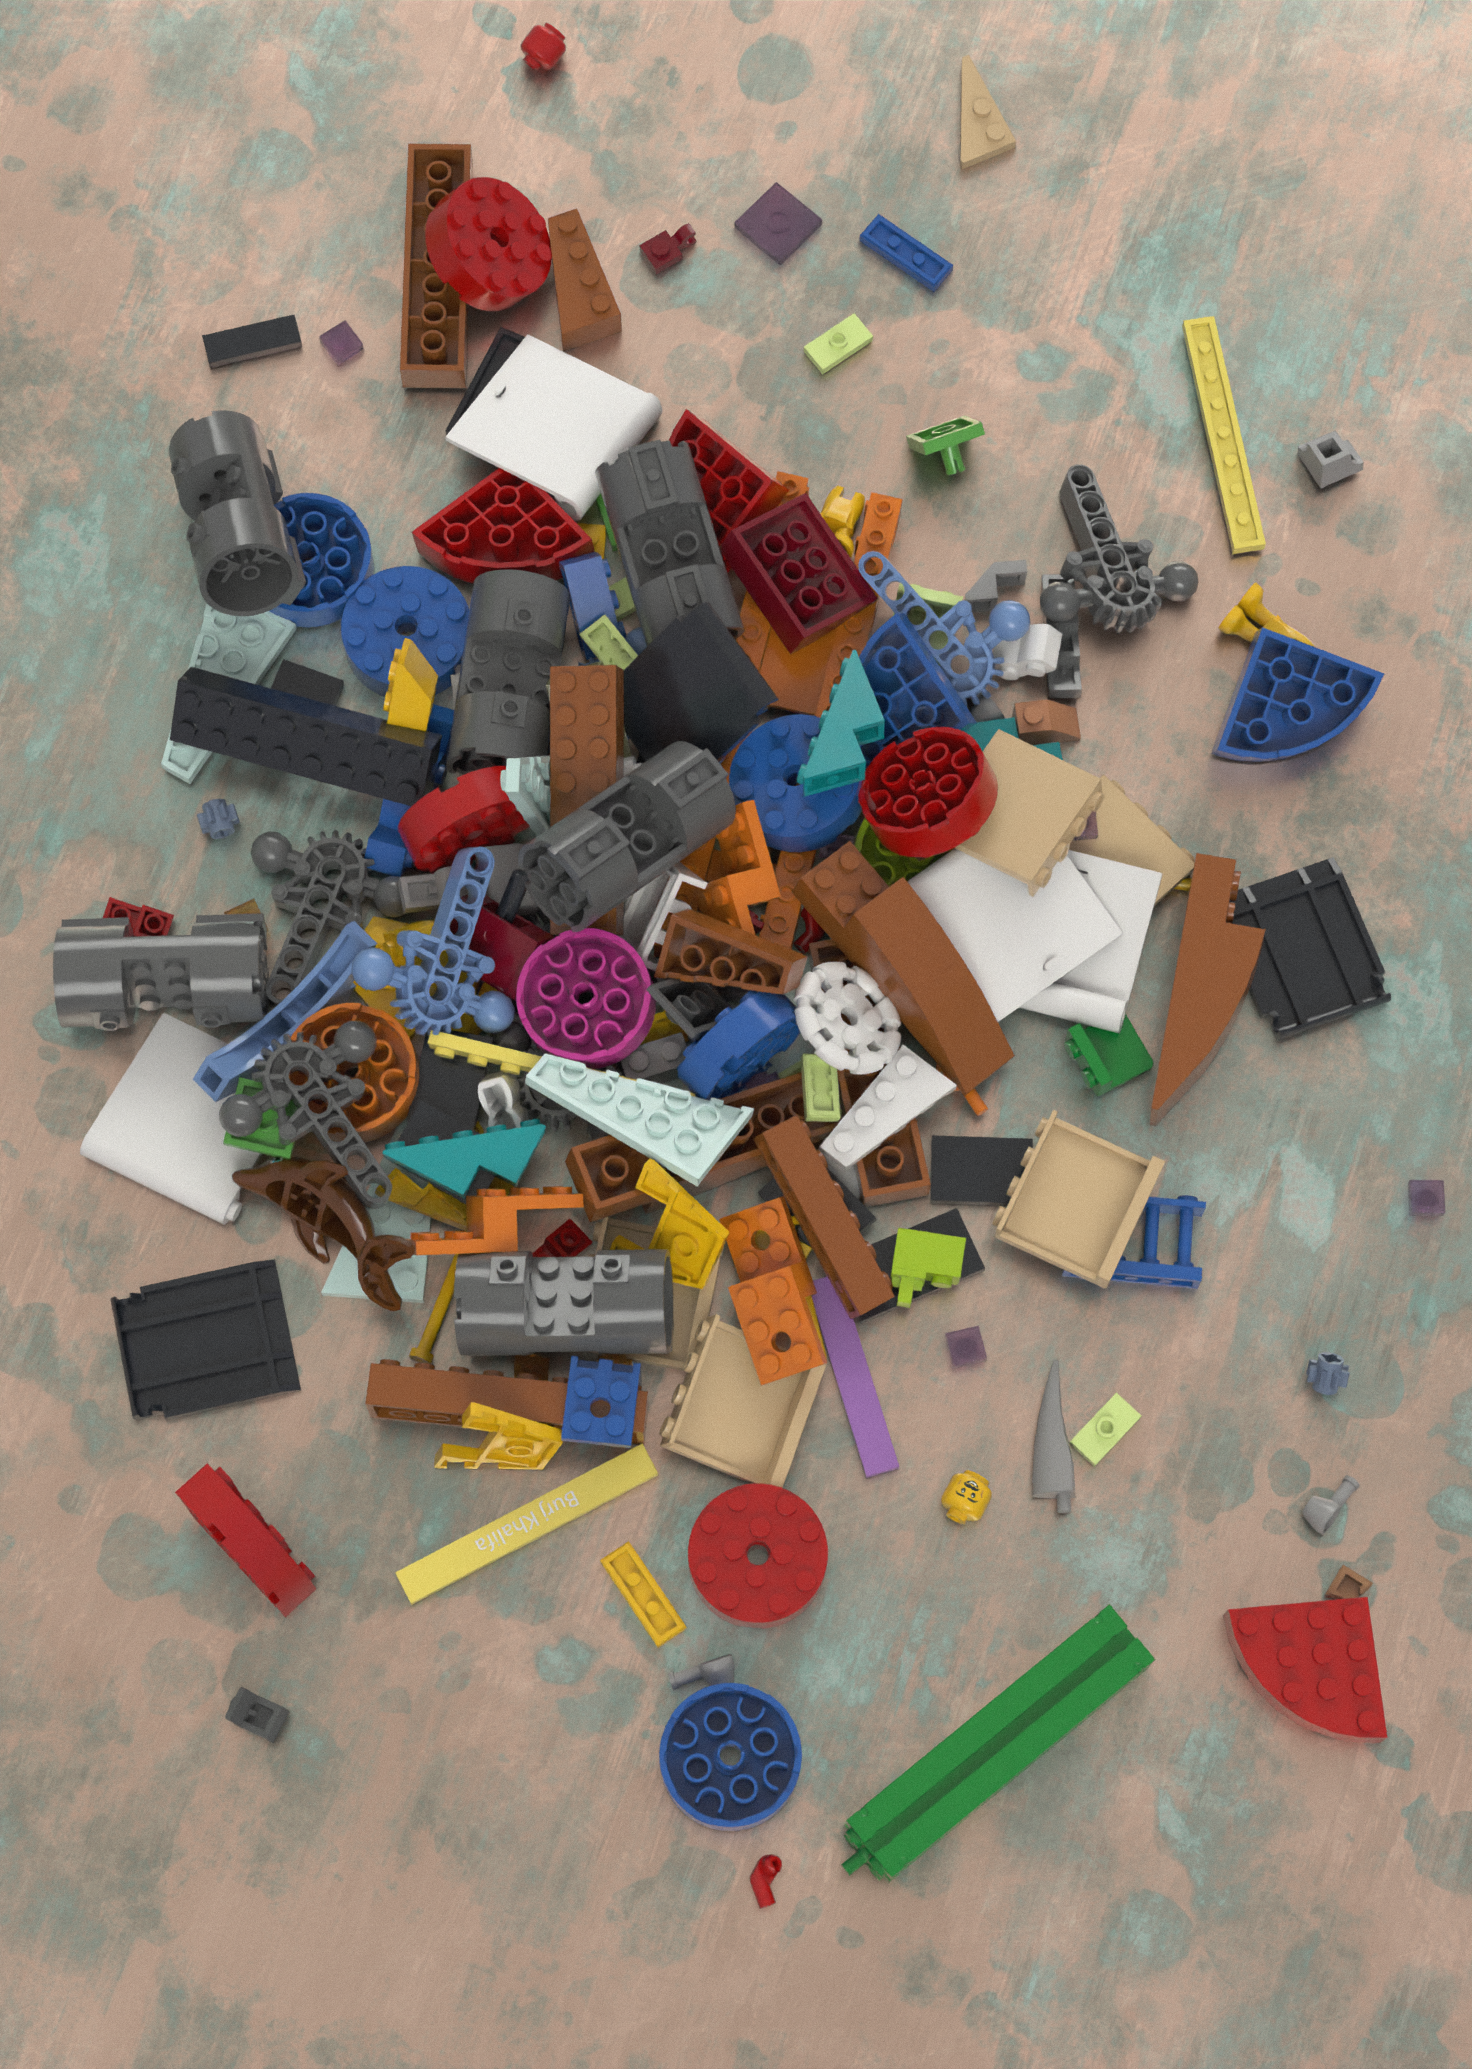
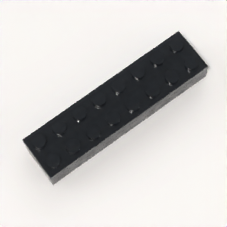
(304, 737)

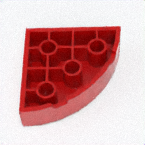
(731, 480)
(501, 527)
(247, 1538)
(1314, 1664)

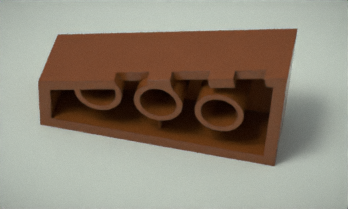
(582, 291)
(724, 955)

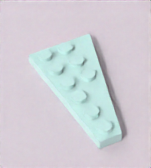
(233, 648)
(528, 787)
(653, 1118)
(391, 1219)

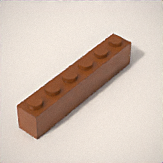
(824, 1216)

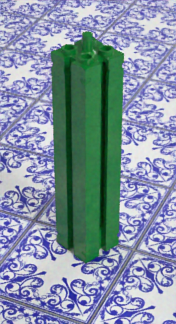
(995, 1746)

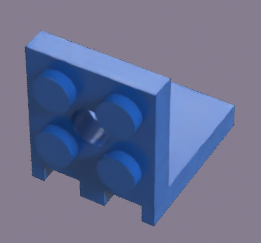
(607, 1382)

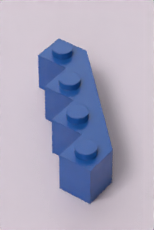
(385, 841)

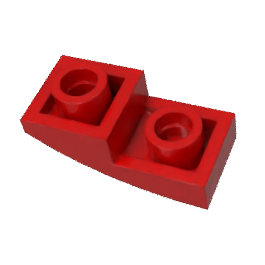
(143, 920)
(564, 1242)

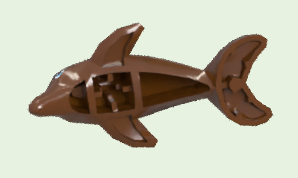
(326, 1205)

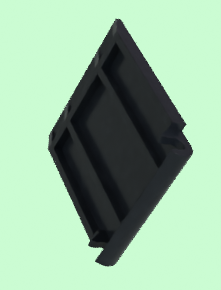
(693, 688)
(1314, 949)
(205, 1342)

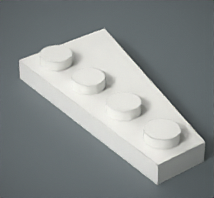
(890, 1102)

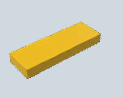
(643, 1594)

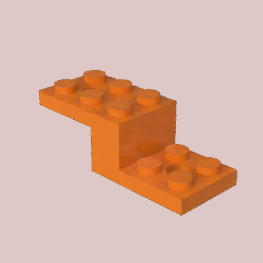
(748, 869)
(494, 1220)
(773, 1291)

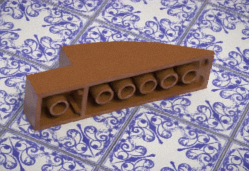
(911, 961)
(1209, 981)
(610, 1169)

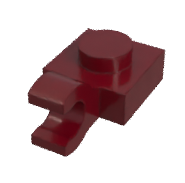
(664, 250)

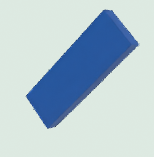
(906, 252)

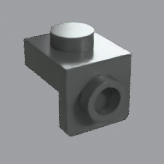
(256, 1714)

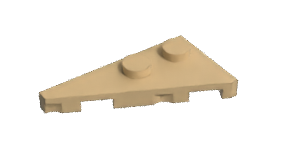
(982, 124)

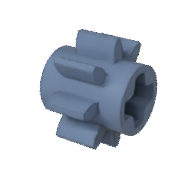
(218, 818)
(1327, 1373)

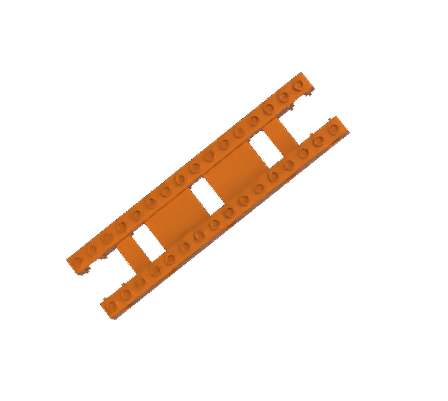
(803, 687)

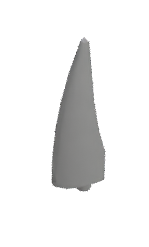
(1052, 1456)

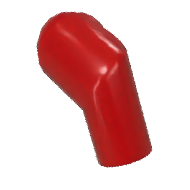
(812, 934)
(762, 1877)

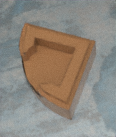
(1347, 1585)

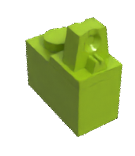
(925, 1257)

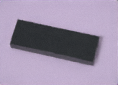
(252, 341)

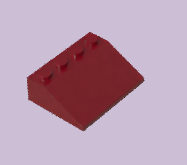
(797, 572)

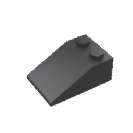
(689, 1005)

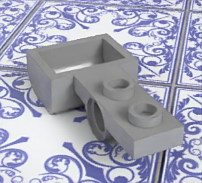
(426, 891)

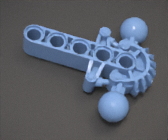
(1007, 622)
(375, 969)

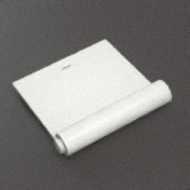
(555, 422)
(1007, 932)
(1101, 986)
(167, 1128)

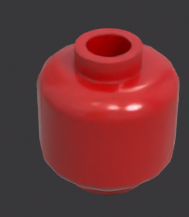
(543, 47)

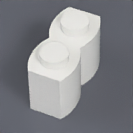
(1030, 655)
(501, 1099)

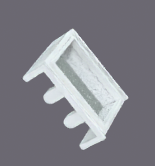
(648, 909)

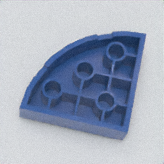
(908, 686)
(1291, 699)

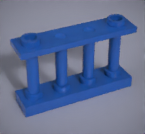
(1148, 1268)

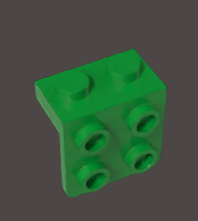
(1106, 1056)

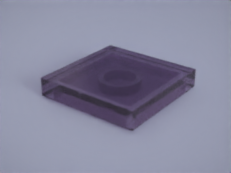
(778, 223)

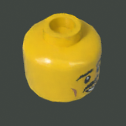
(966, 1497)

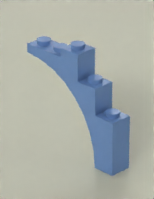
(324, 986)

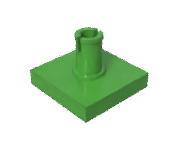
(945, 439)
(265, 1138)

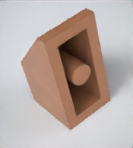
(1046, 722)

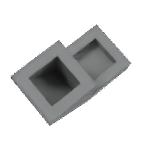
(984, 594)

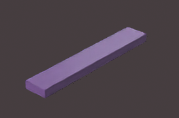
(854, 1382)

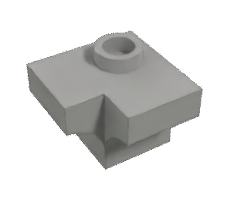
(1330, 458)

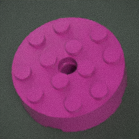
(577, 964)

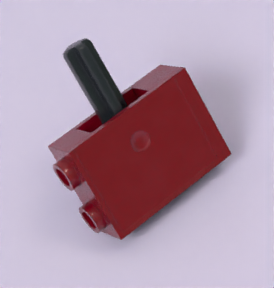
(505, 935)

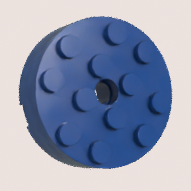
(340, 555)
(405, 602)
(766, 772)
(739, 1045)
(724, 1794)

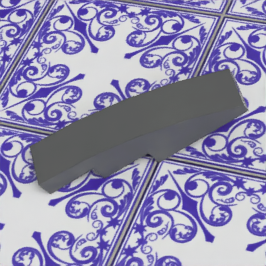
(1066, 679)

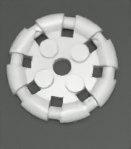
(831, 1034)

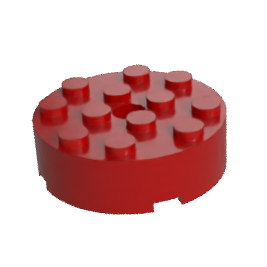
(488, 243)
(928, 792)
(460, 817)
(765, 1520)

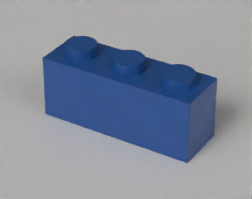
(589, 594)

